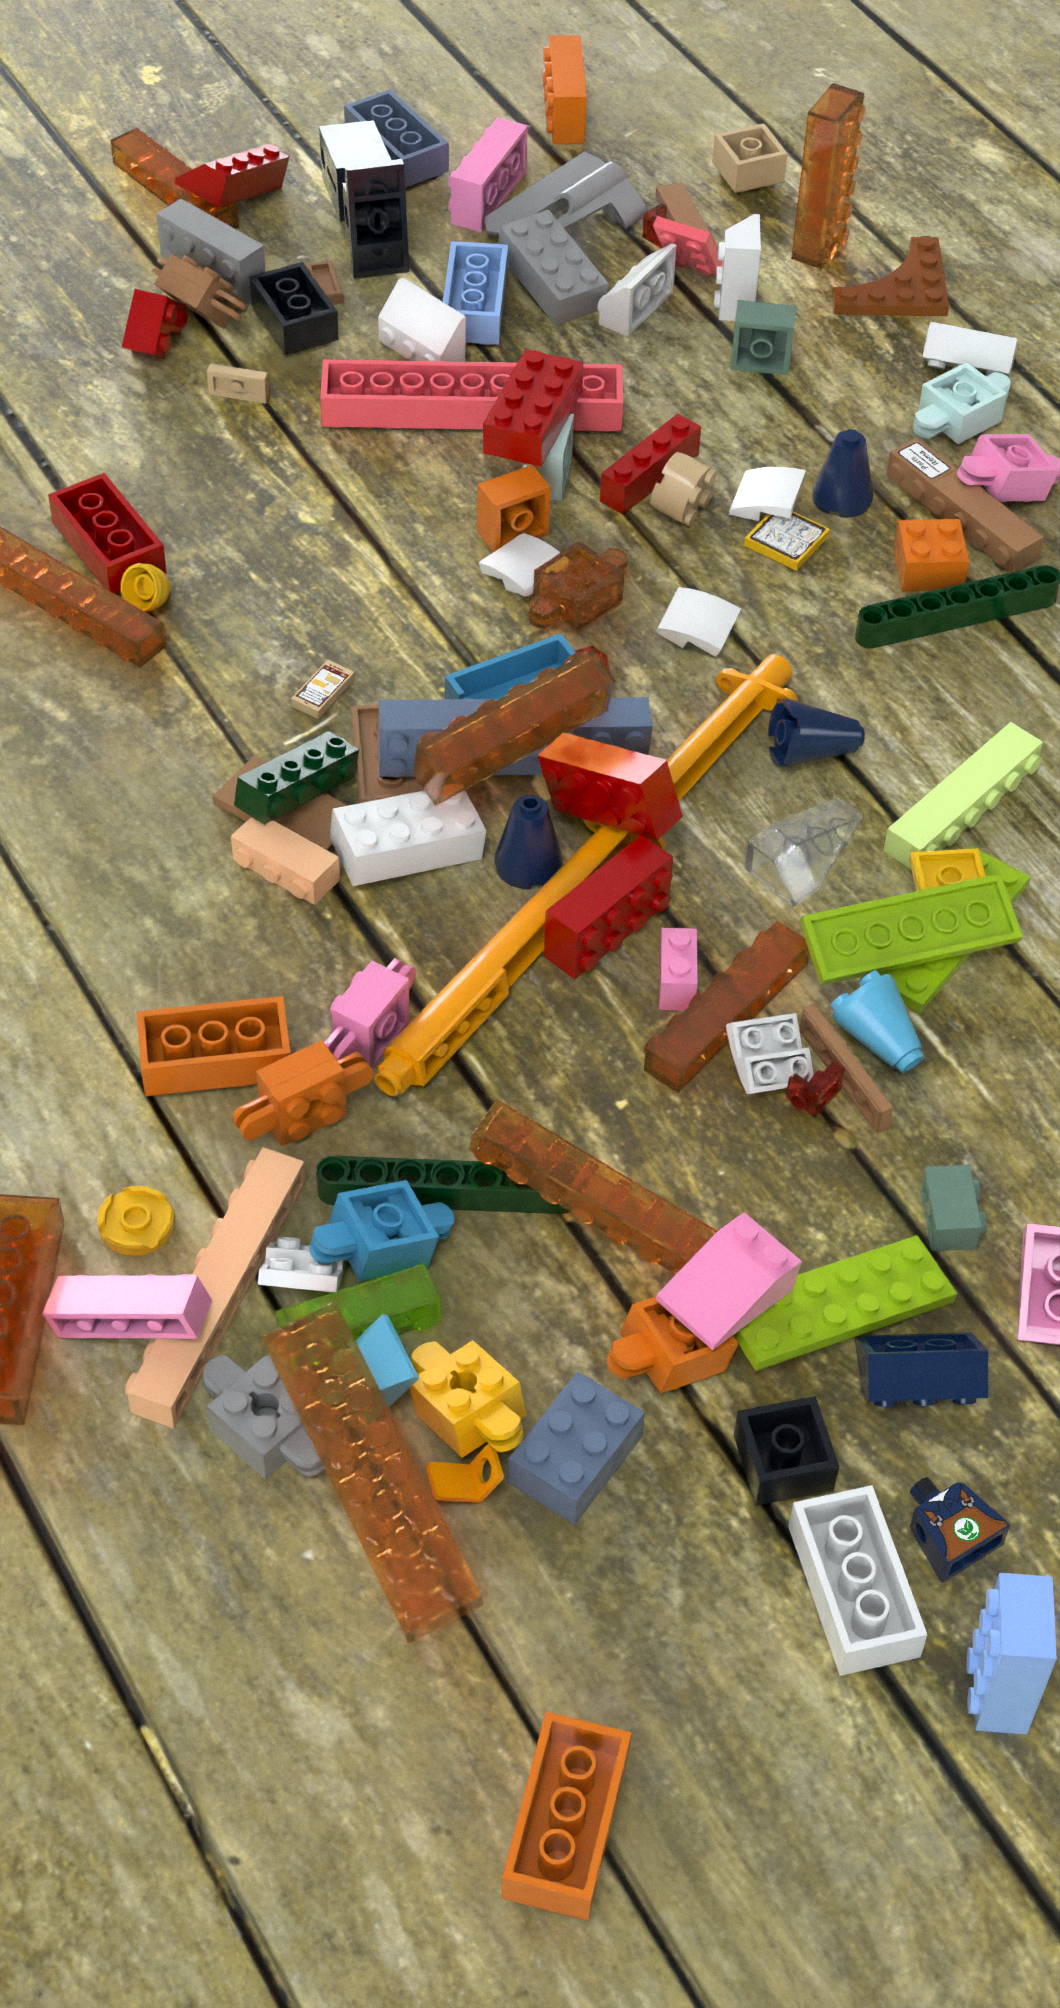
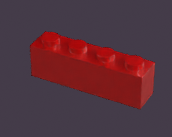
(639, 469)

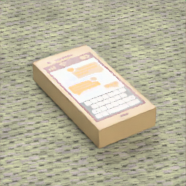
(322, 689)

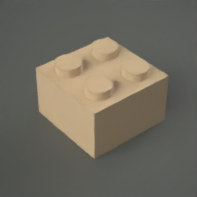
(749, 158)

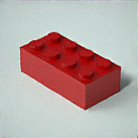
(533, 407)
(104, 530)
(610, 785)
(608, 907)

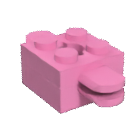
(1010, 468)
(371, 1011)

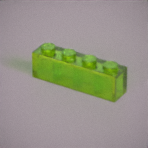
(404, 1296)

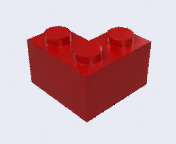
(151, 321)

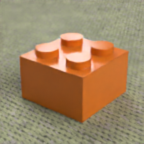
(513, 506)
(930, 554)

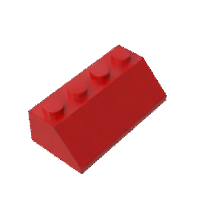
(237, 176)

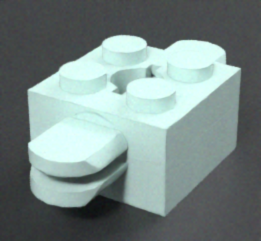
(961, 403)

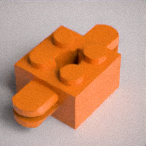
(302, 1093)
(657, 1345)

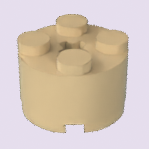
(683, 488)

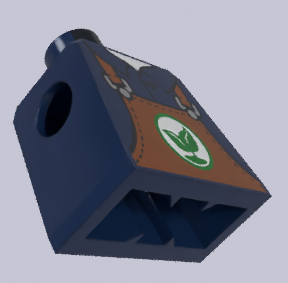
(954, 1527)

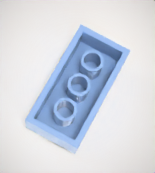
(477, 288)
(1012, 1653)

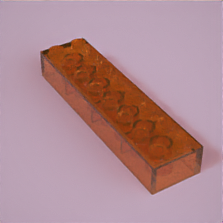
(372, 1472)

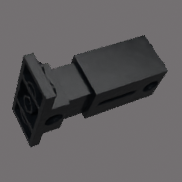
(366, 195)

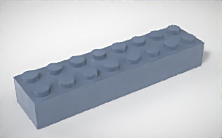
(406, 721)

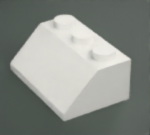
(739, 266)
(639, 292)
(421, 325)
(959, 345)

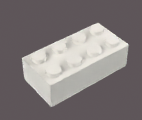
(405, 836)
(857, 1580)

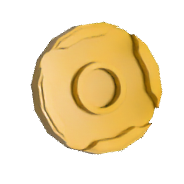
(135, 1221)

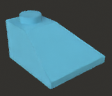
(387, 1359)

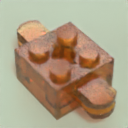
(577, 586)

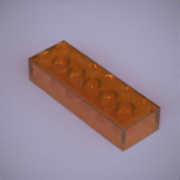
(828, 175)
(512, 726)
(28, 1260)

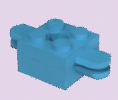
(381, 1230)

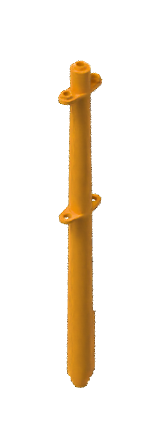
(485, 980)

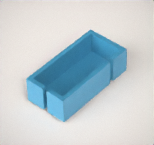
(498, 675)

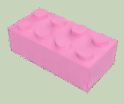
(488, 174)

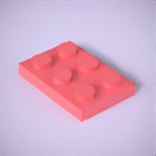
(693, 248)

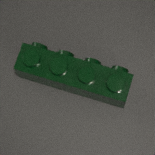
(296, 777)

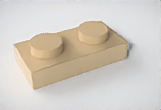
(238, 383)

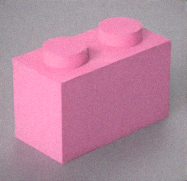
(677, 968)

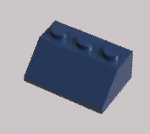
(922, 1368)

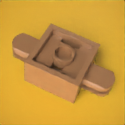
(198, 289)

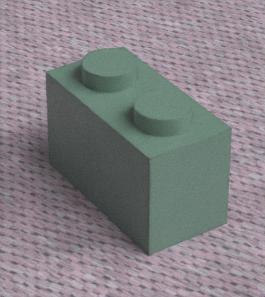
(952, 1208)

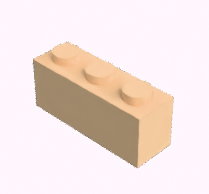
(286, 859)

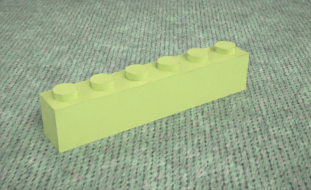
(965, 794)

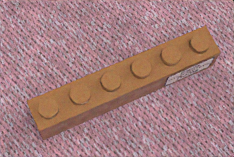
(982, 517)

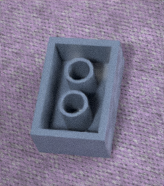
(575, 1447)

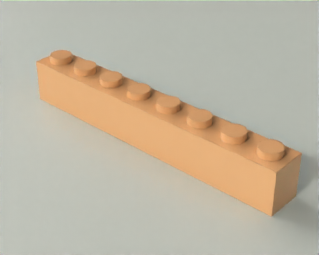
(226, 1270)

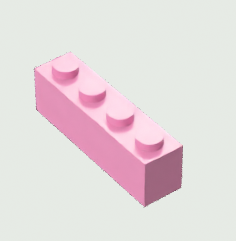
(127, 1306)

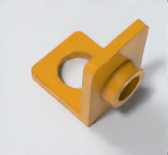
(465, 1481)

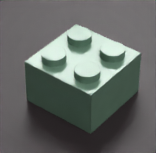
(762, 337)

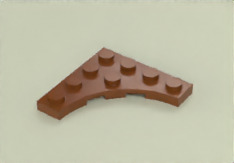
(910, 290)

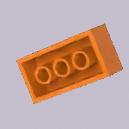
(565, 89)
(210, 1044)
(566, 1816)

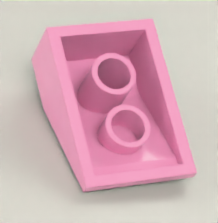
(730, 1281)
(1040, 1285)

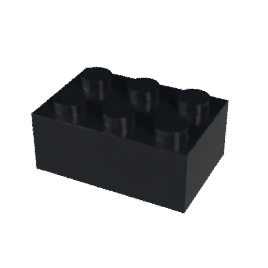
(294, 308)

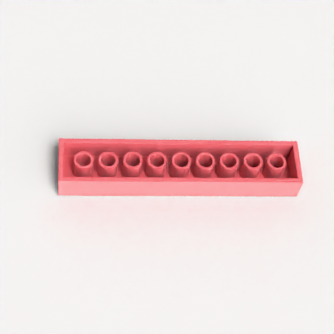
(448, 394)

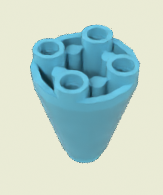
(880, 1021)

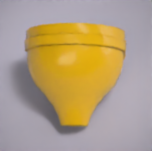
(145, 586)

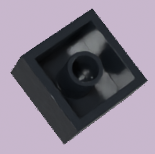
(785, 1450)

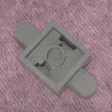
(247, 1420)

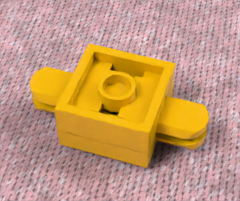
(467, 1398)

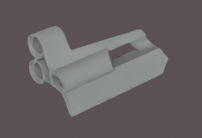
(584, 185)

